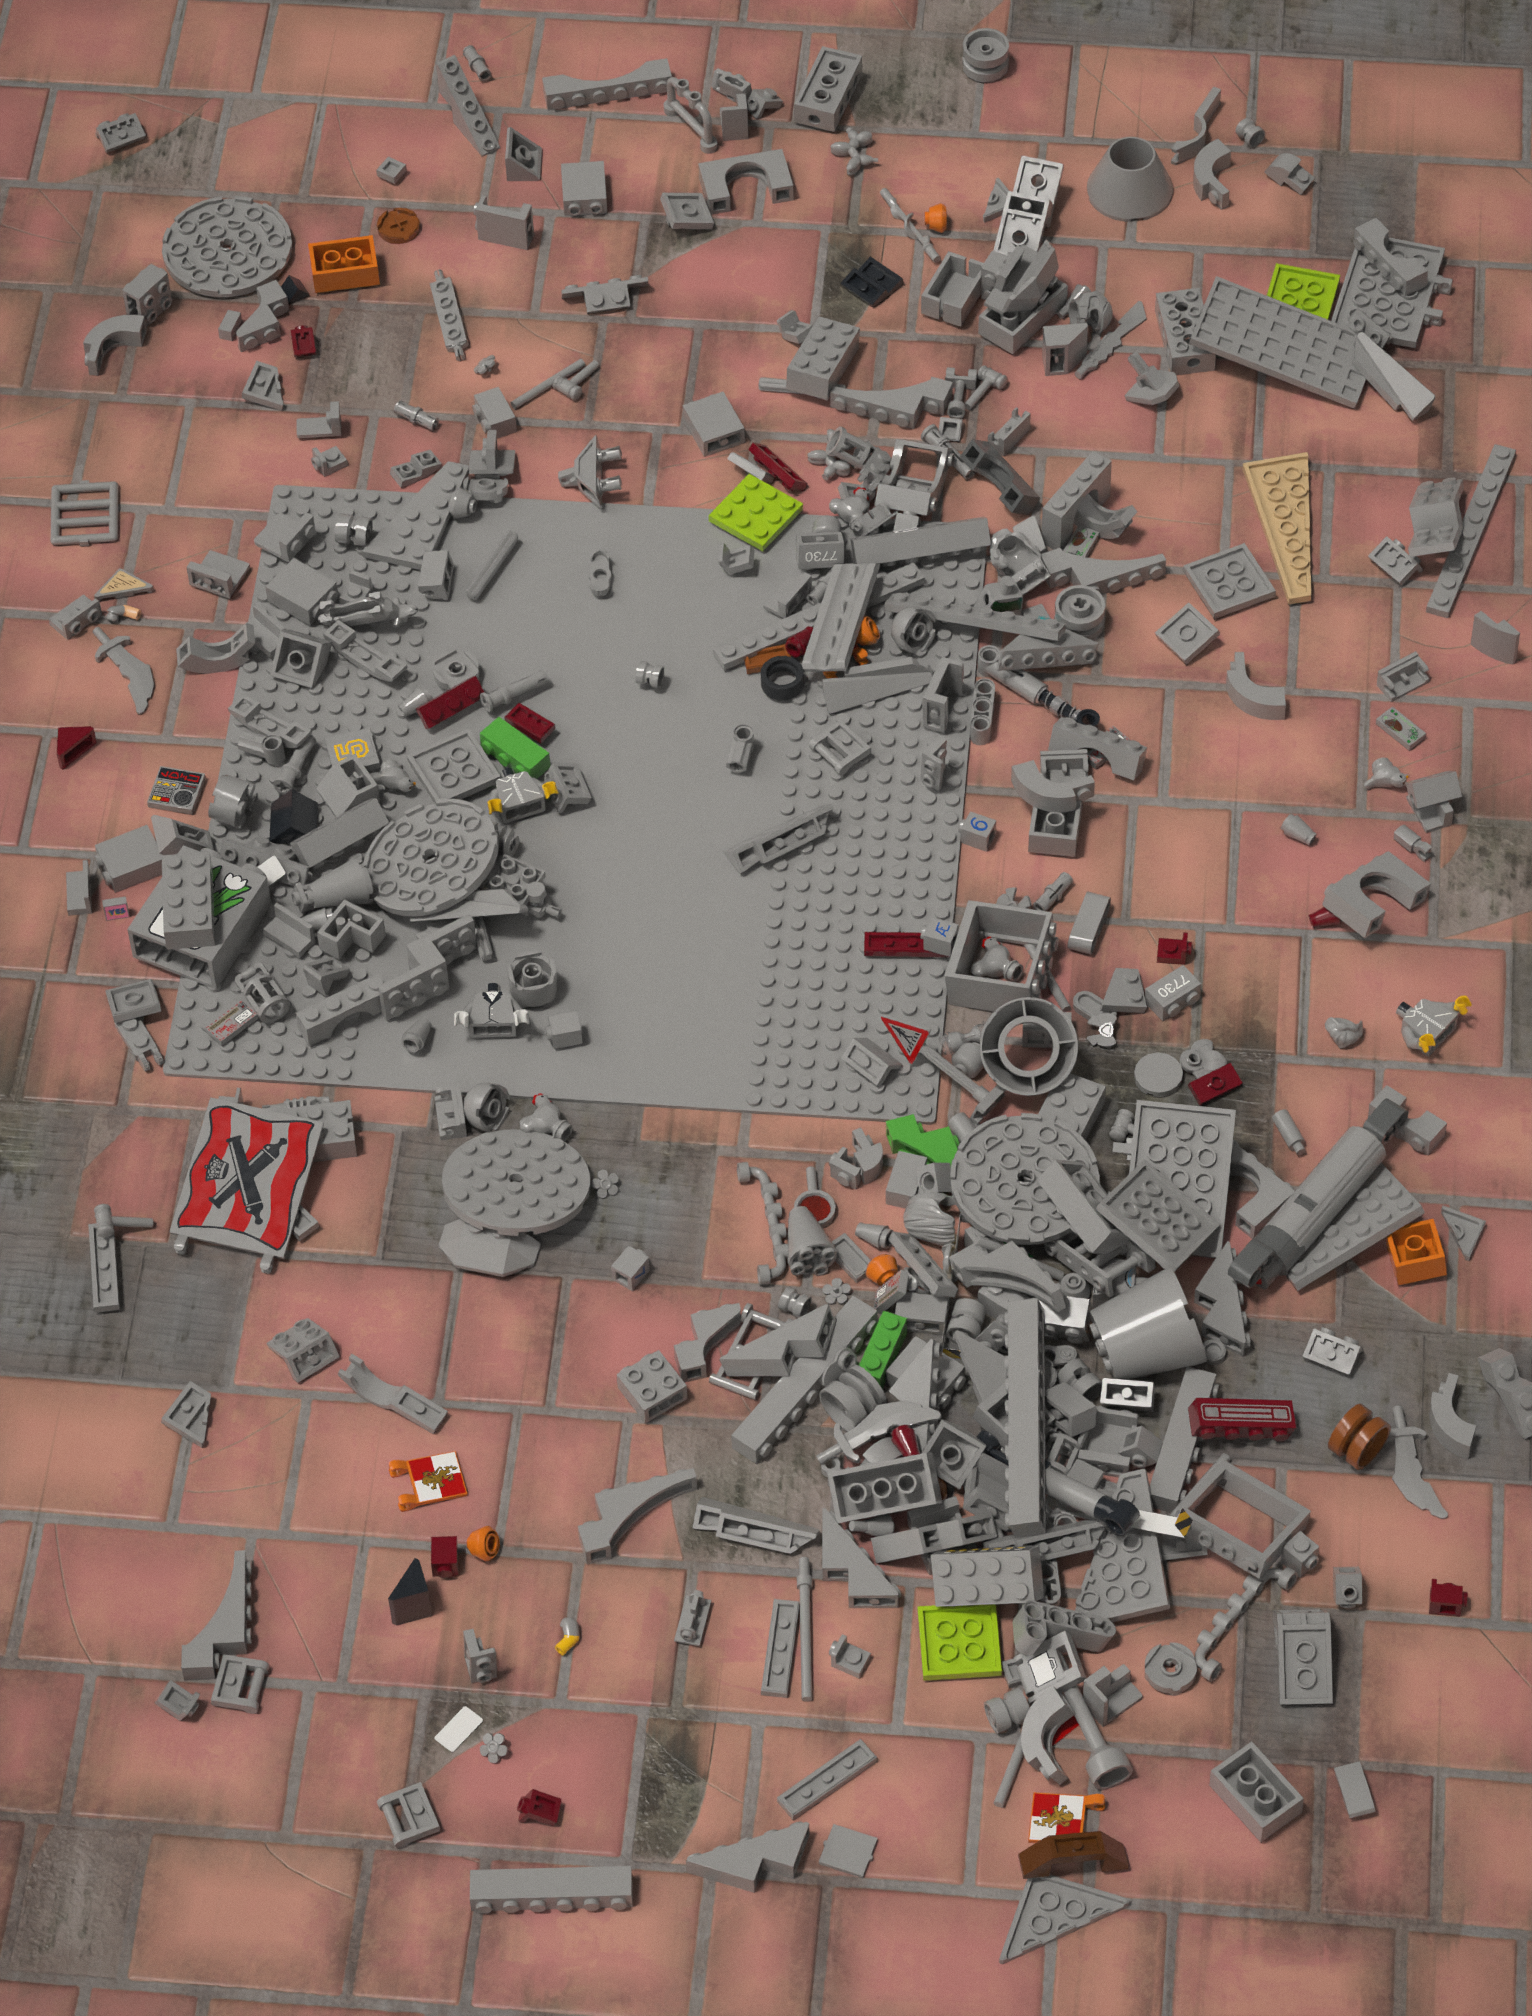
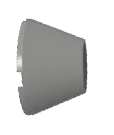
(1130, 181)
(1029, 1011)

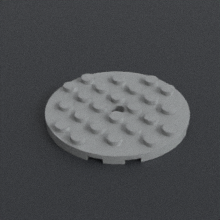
(257, 240)
(464, 852)
(988, 1171)
(481, 1189)

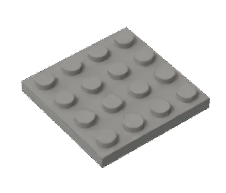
(1157, 1216)

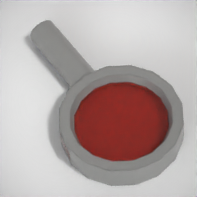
(816, 1200)

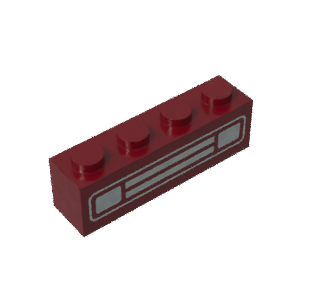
(1241, 1418)

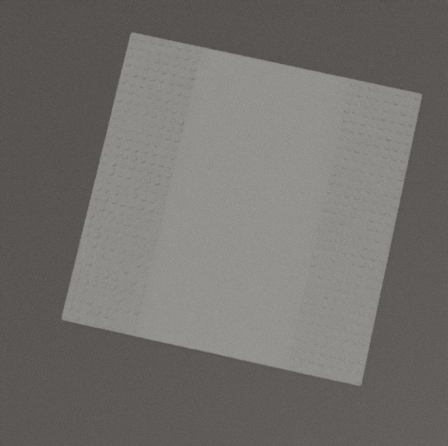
(679, 966)

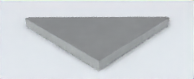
(985, 1369)
(1054, 1909)

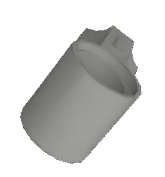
(265, 746)
(740, 748)

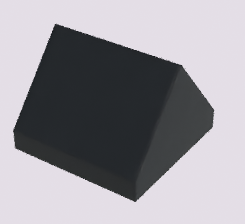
(294, 289)

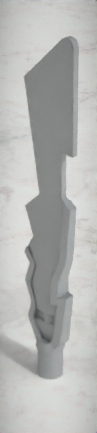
(1111, 340)

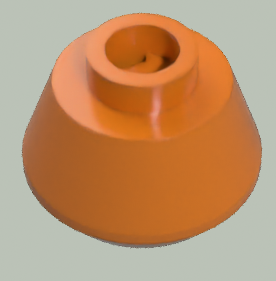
(937, 218)
(868, 632)
(881, 1269)
(484, 1543)

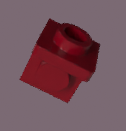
(303, 341)
(1174, 950)
(539, 1807)

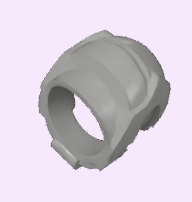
(1091, 309)

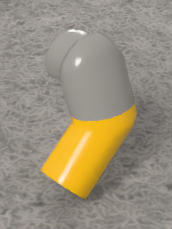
(571, 1635)

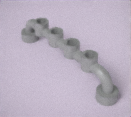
(772, 1212)
(1238, 1605)

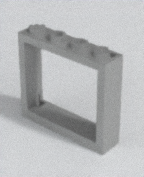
(1259, 1496)

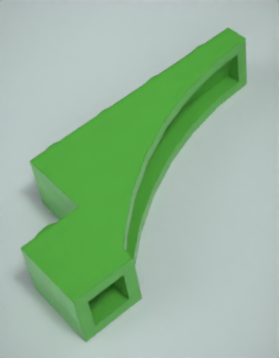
(908, 1136)

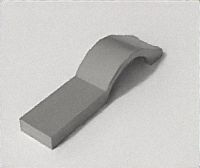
(1191, 148)
(400, 1399)

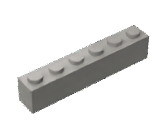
(922, 541)
(1179, 1446)
(551, 1889)

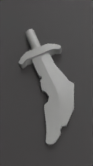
(138, 673)
(877, 1425)
(1408, 1467)

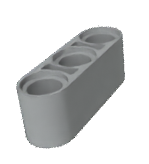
(982, 711)
(1089, 922)

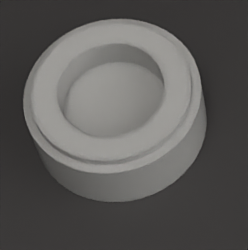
(1214, 1351)

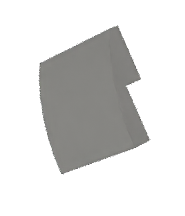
(1495, 640)

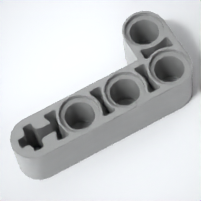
(1049, 1567)
(1042, 1621)

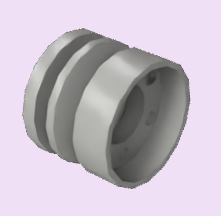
(852, 1397)

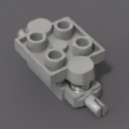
(524, 883)

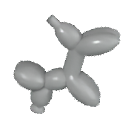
(843, 149)
(834, 466)

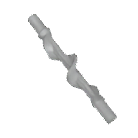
(909, 228)

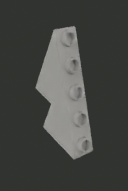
(465, 107)
(1037, 652)
(1221, 1296)
(777, 1350)
(919, 1386)
(934, 1537)
(847, 1562)
(744, 1862)

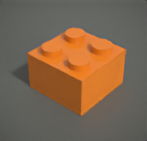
(1416, 1252)

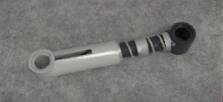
(1032, 688)

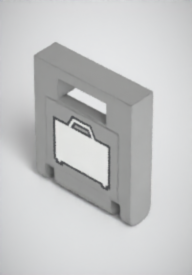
(1046, 1668)

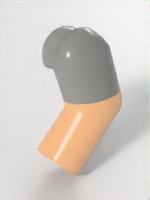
(123, 610)

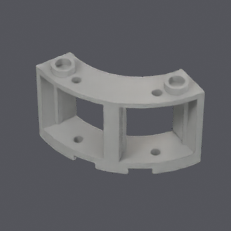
(910, 499)

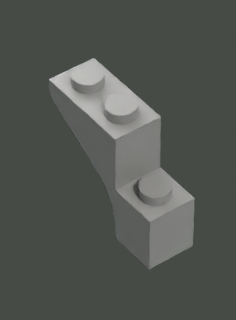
(262, 324)
(708, 1330)
(1516, 1393)

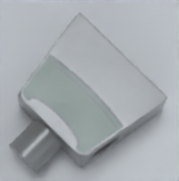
(1001, 596)

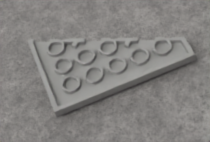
(1368, 1217)
(1126, 1569)

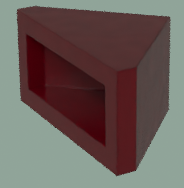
(73, 743)

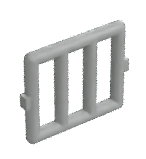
(84, 539)

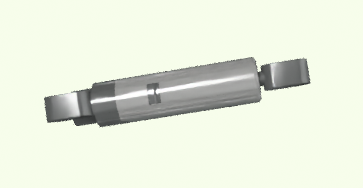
(1318, 1199)

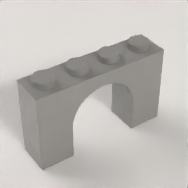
(766, 166)
(1058, 514)
(1383, 874)
(1270, 1196)

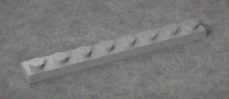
(983, 617)

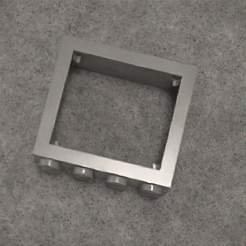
(1007, 925)

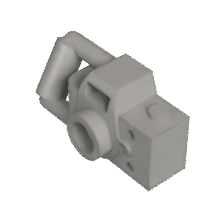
(730, 84)

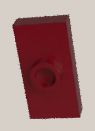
(530, 722)
(1215, 1084)

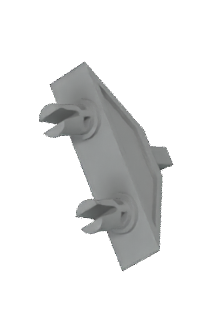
(588, 472)

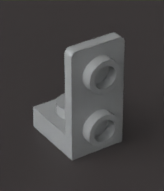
(321, 426)

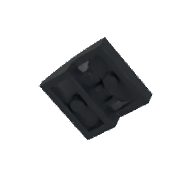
(872, 282)

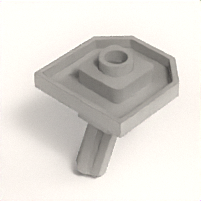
(1152, 384)

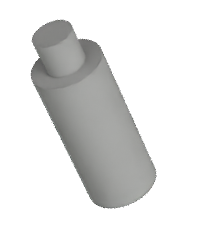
(1289, 1131)

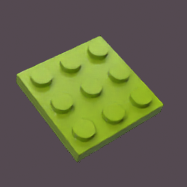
(1304, 289)
(755, 512)
(959, 1641)

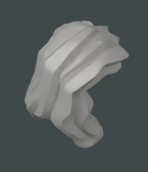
(1012, 552)
(927, 1221)

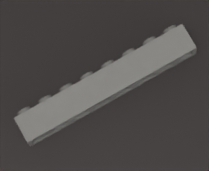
(794, 1392)

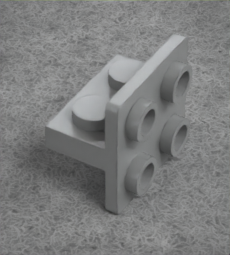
(491, 460)

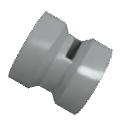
(1250, 132)
(649, 674)
(794, 1302)

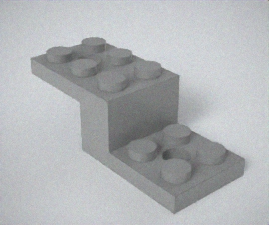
(1029, 207)
(1436, 517)
(427, 967)

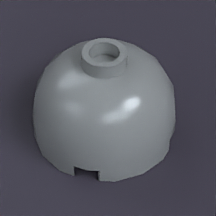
(913, 629)
(486, 1106)

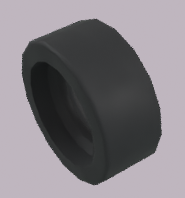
(778, 664)

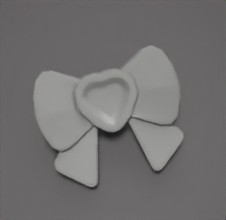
(1008, 899)
(1105, 1022)

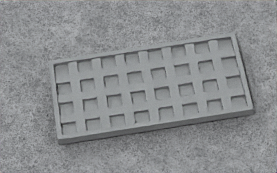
(1279, 341)

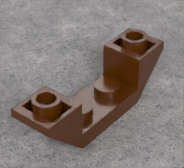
(1073, 1847)

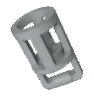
(860, 454)
(259, 989)
(1066, 1447)

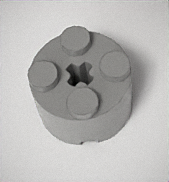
(232, 801)
(532, 979)

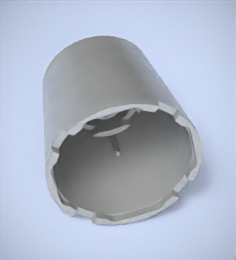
(1147, 1329)

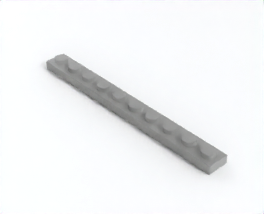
(1473, 529)
(778, 632)

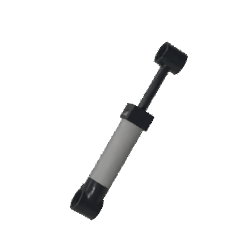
(1115, 1514)

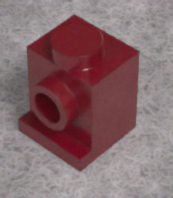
(1446, 1599)

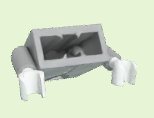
(492, 1014)

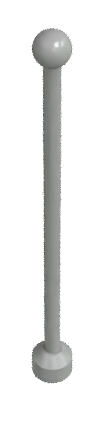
(1107, 1764)

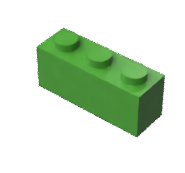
(514, 749)
(884, 1345)

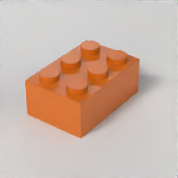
(343, 264)

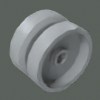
(985, 55)
(1081, 610)

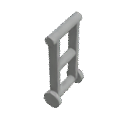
(747, 1316)

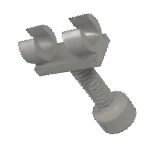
(957, 408)

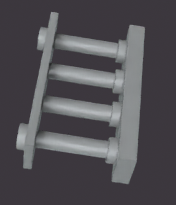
(1090, 1269)

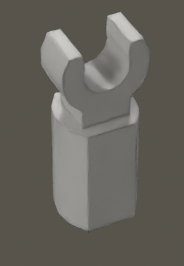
(1412, 842)

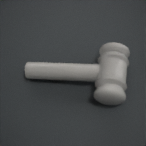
(989, 378)
(570, 387)
(1122, 1125)
(106, 1221)

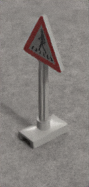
(911, 1041)

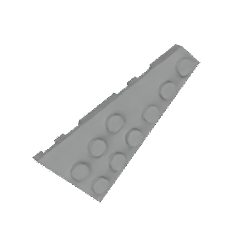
(420, 522)

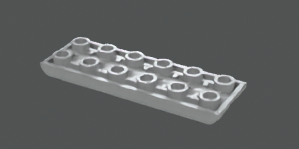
(840, 617)

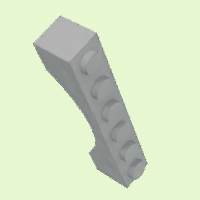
(566, 92)

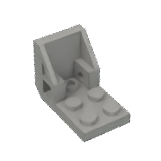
(1303, 1656)

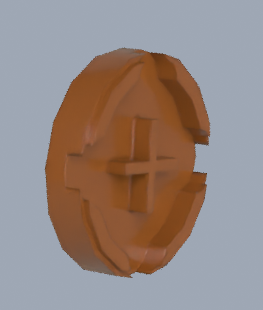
(398, 226)

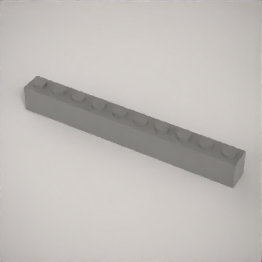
(1025, 1418)

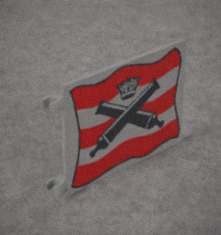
(246, 1180)

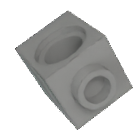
(934, 1178)

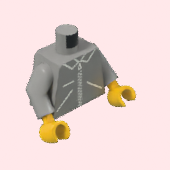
(519, 795)
(1430, 1022)

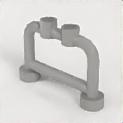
(672, 108)

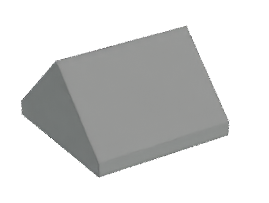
(522, 157)
(954, 1452)

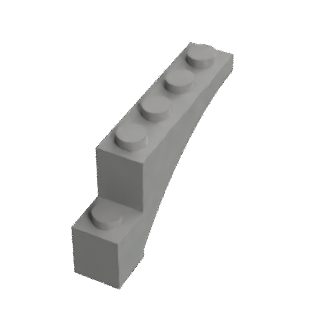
(896, 406)
(1100, 574)
(1007, 1268)
(624, 1506)
(226, 1630)

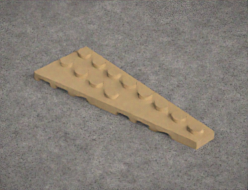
(1282, 503)

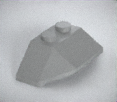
(1035, 281)
(487, 1250)

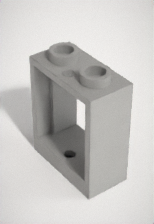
(984, 1416)

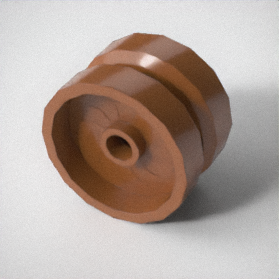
(1359, 1436)

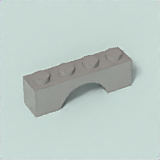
(1404, 273)
(1124, 755)
(322, 1017)

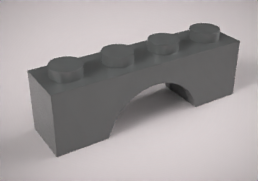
(988, 462)

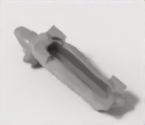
(367, 610)

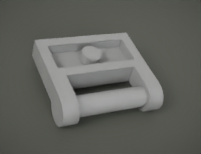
(845, 742)
(231, 1682)
(417, 1813)

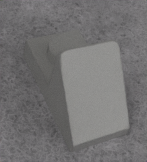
(323, 972)

